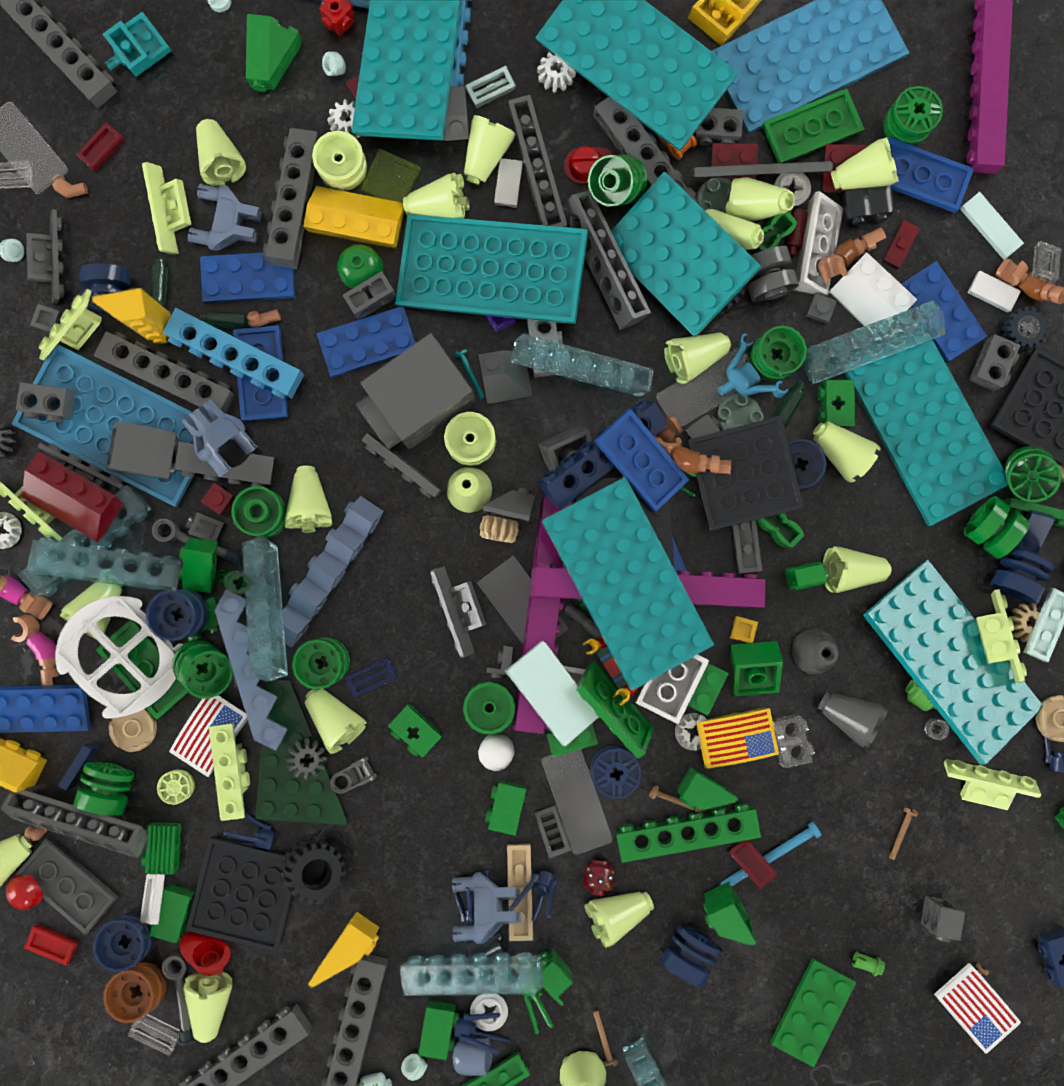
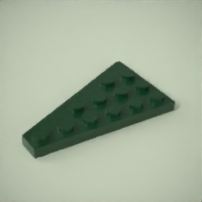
(281, 793)

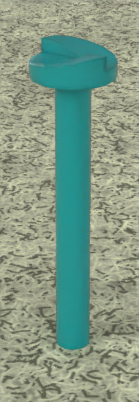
(477, 387)

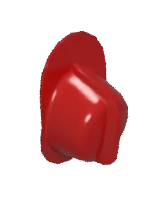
(580, 161)
(205, 953)

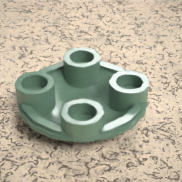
(714, 194)
(738, 411)

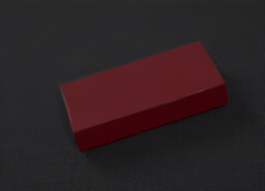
(100, 147)
(753, 863)

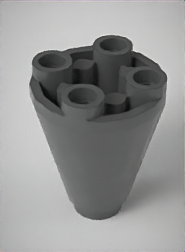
(808, 649)
(854, 716)

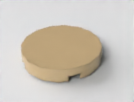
(1051, 718)
(133, 731)

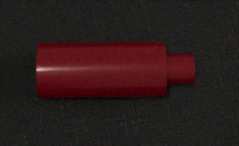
(795, 238)

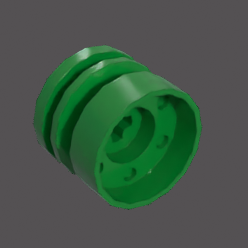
(906, 125)
(786, 345)
(310, 669)
(210, 677)
(104, 789)

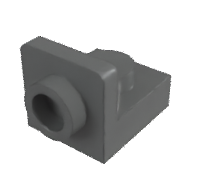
(202, 526)
(505, 658)

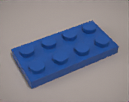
(929, 176)
(244, 279)
(960, 324)
(366, 341)
(255, 401)
(641, 460)
(43, 709)

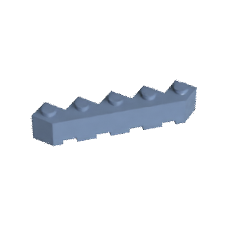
(328, 567)
(254, 698)

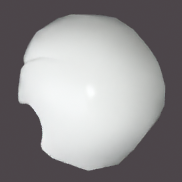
(496, 751)

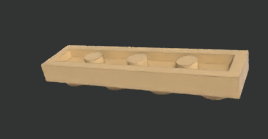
(519, 876)

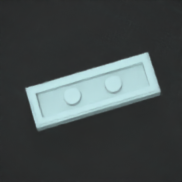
(991, 225)
(1047, 627)

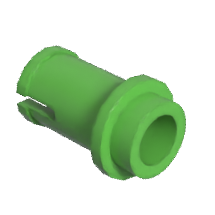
(869, 964)

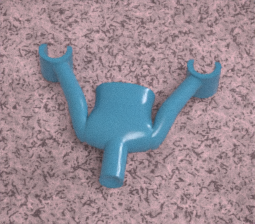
(746, 376)

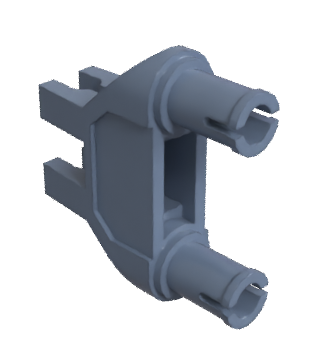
(227, 221)
(211, 430)
(487, 908)

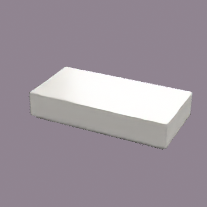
(508, 183)
(994, 291)
(152, 898)

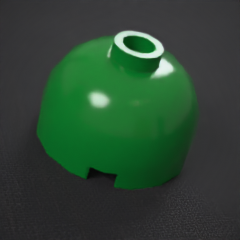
(358, 265)

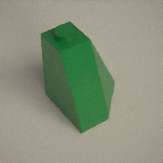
(268, 51)

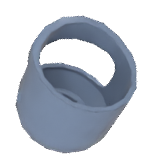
(472, 1059)

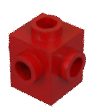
(337, 15)

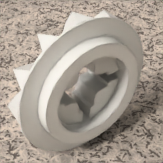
(800, 182)
(11, 525)
(683, 736)
(490, 1000)

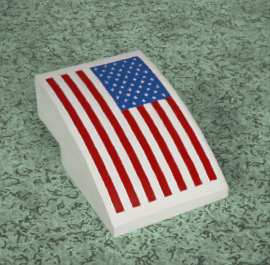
(194, 741)
(977, 1008)

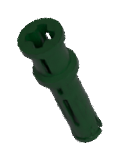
(234, 586)

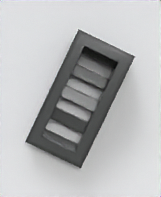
(564, 838)

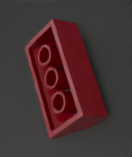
(69, 497)

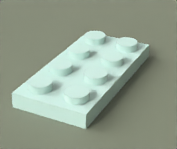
(552, 693)

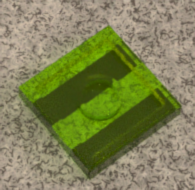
(390, 177)

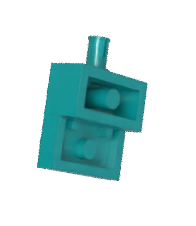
(135, 44)

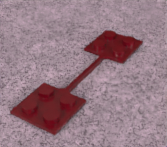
(746, 154)

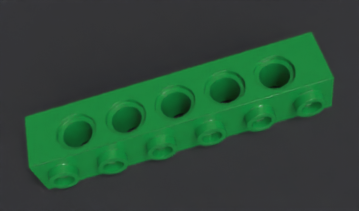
(745, 830)

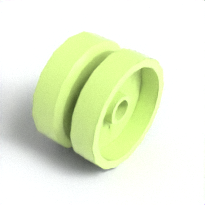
(339, 160)
(473, 452)

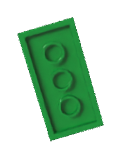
(813, 127)
(147, 659)
(623, 720)
(813, 1012)

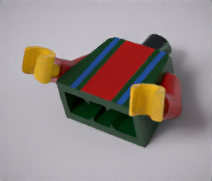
(612, 668)

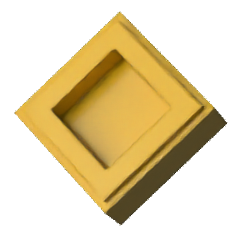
(743, 629)

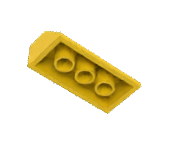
(354, 217)
(138, 312)
(18, 766)

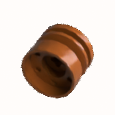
(123, 996)

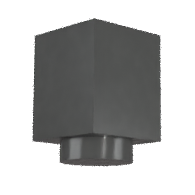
(414, 395)

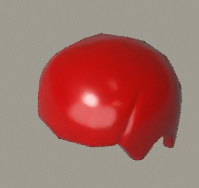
(23, 892)

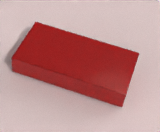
(51, 944)

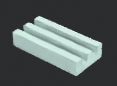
(495, 94)

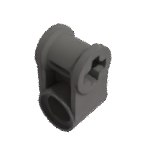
(354, 775)

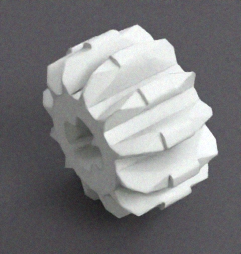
(555, 73)
(339, 115)

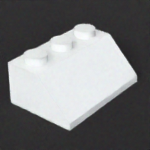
(871, 292)

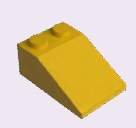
(354, 942)

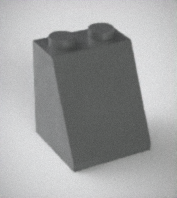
(142, 450)

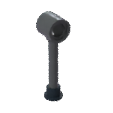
(229, 555)
(177, 974)

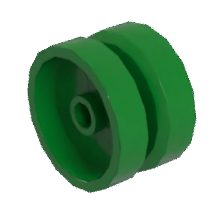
(486, 721)

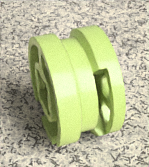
(175, 786)

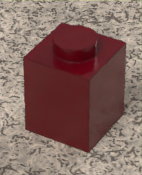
(219, 499)

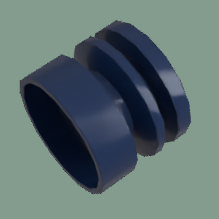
(103, 280)
(816, 459)
(1022, 573)
(164, 615)
(602, 765)
(114, 951)
(689, 958)

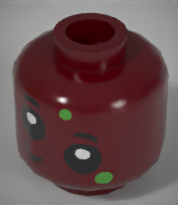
(599, 877)

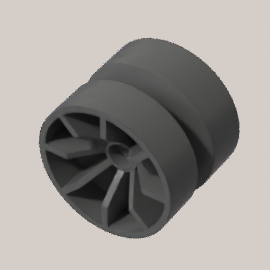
(771, 279)

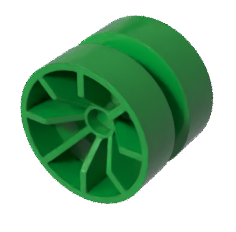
(617, 180)
(1032, 474)
(259, 512)
(997, 527)

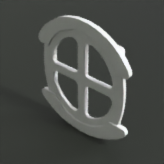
(86, 621)

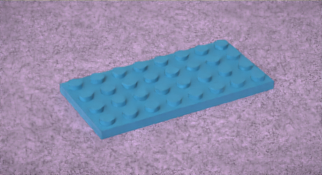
(809, 56)
(98, 404)

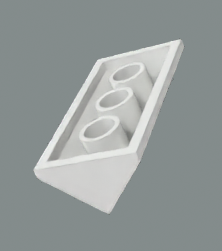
(818, 242)

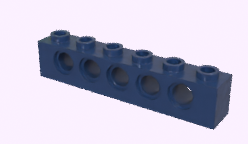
(597, 466)

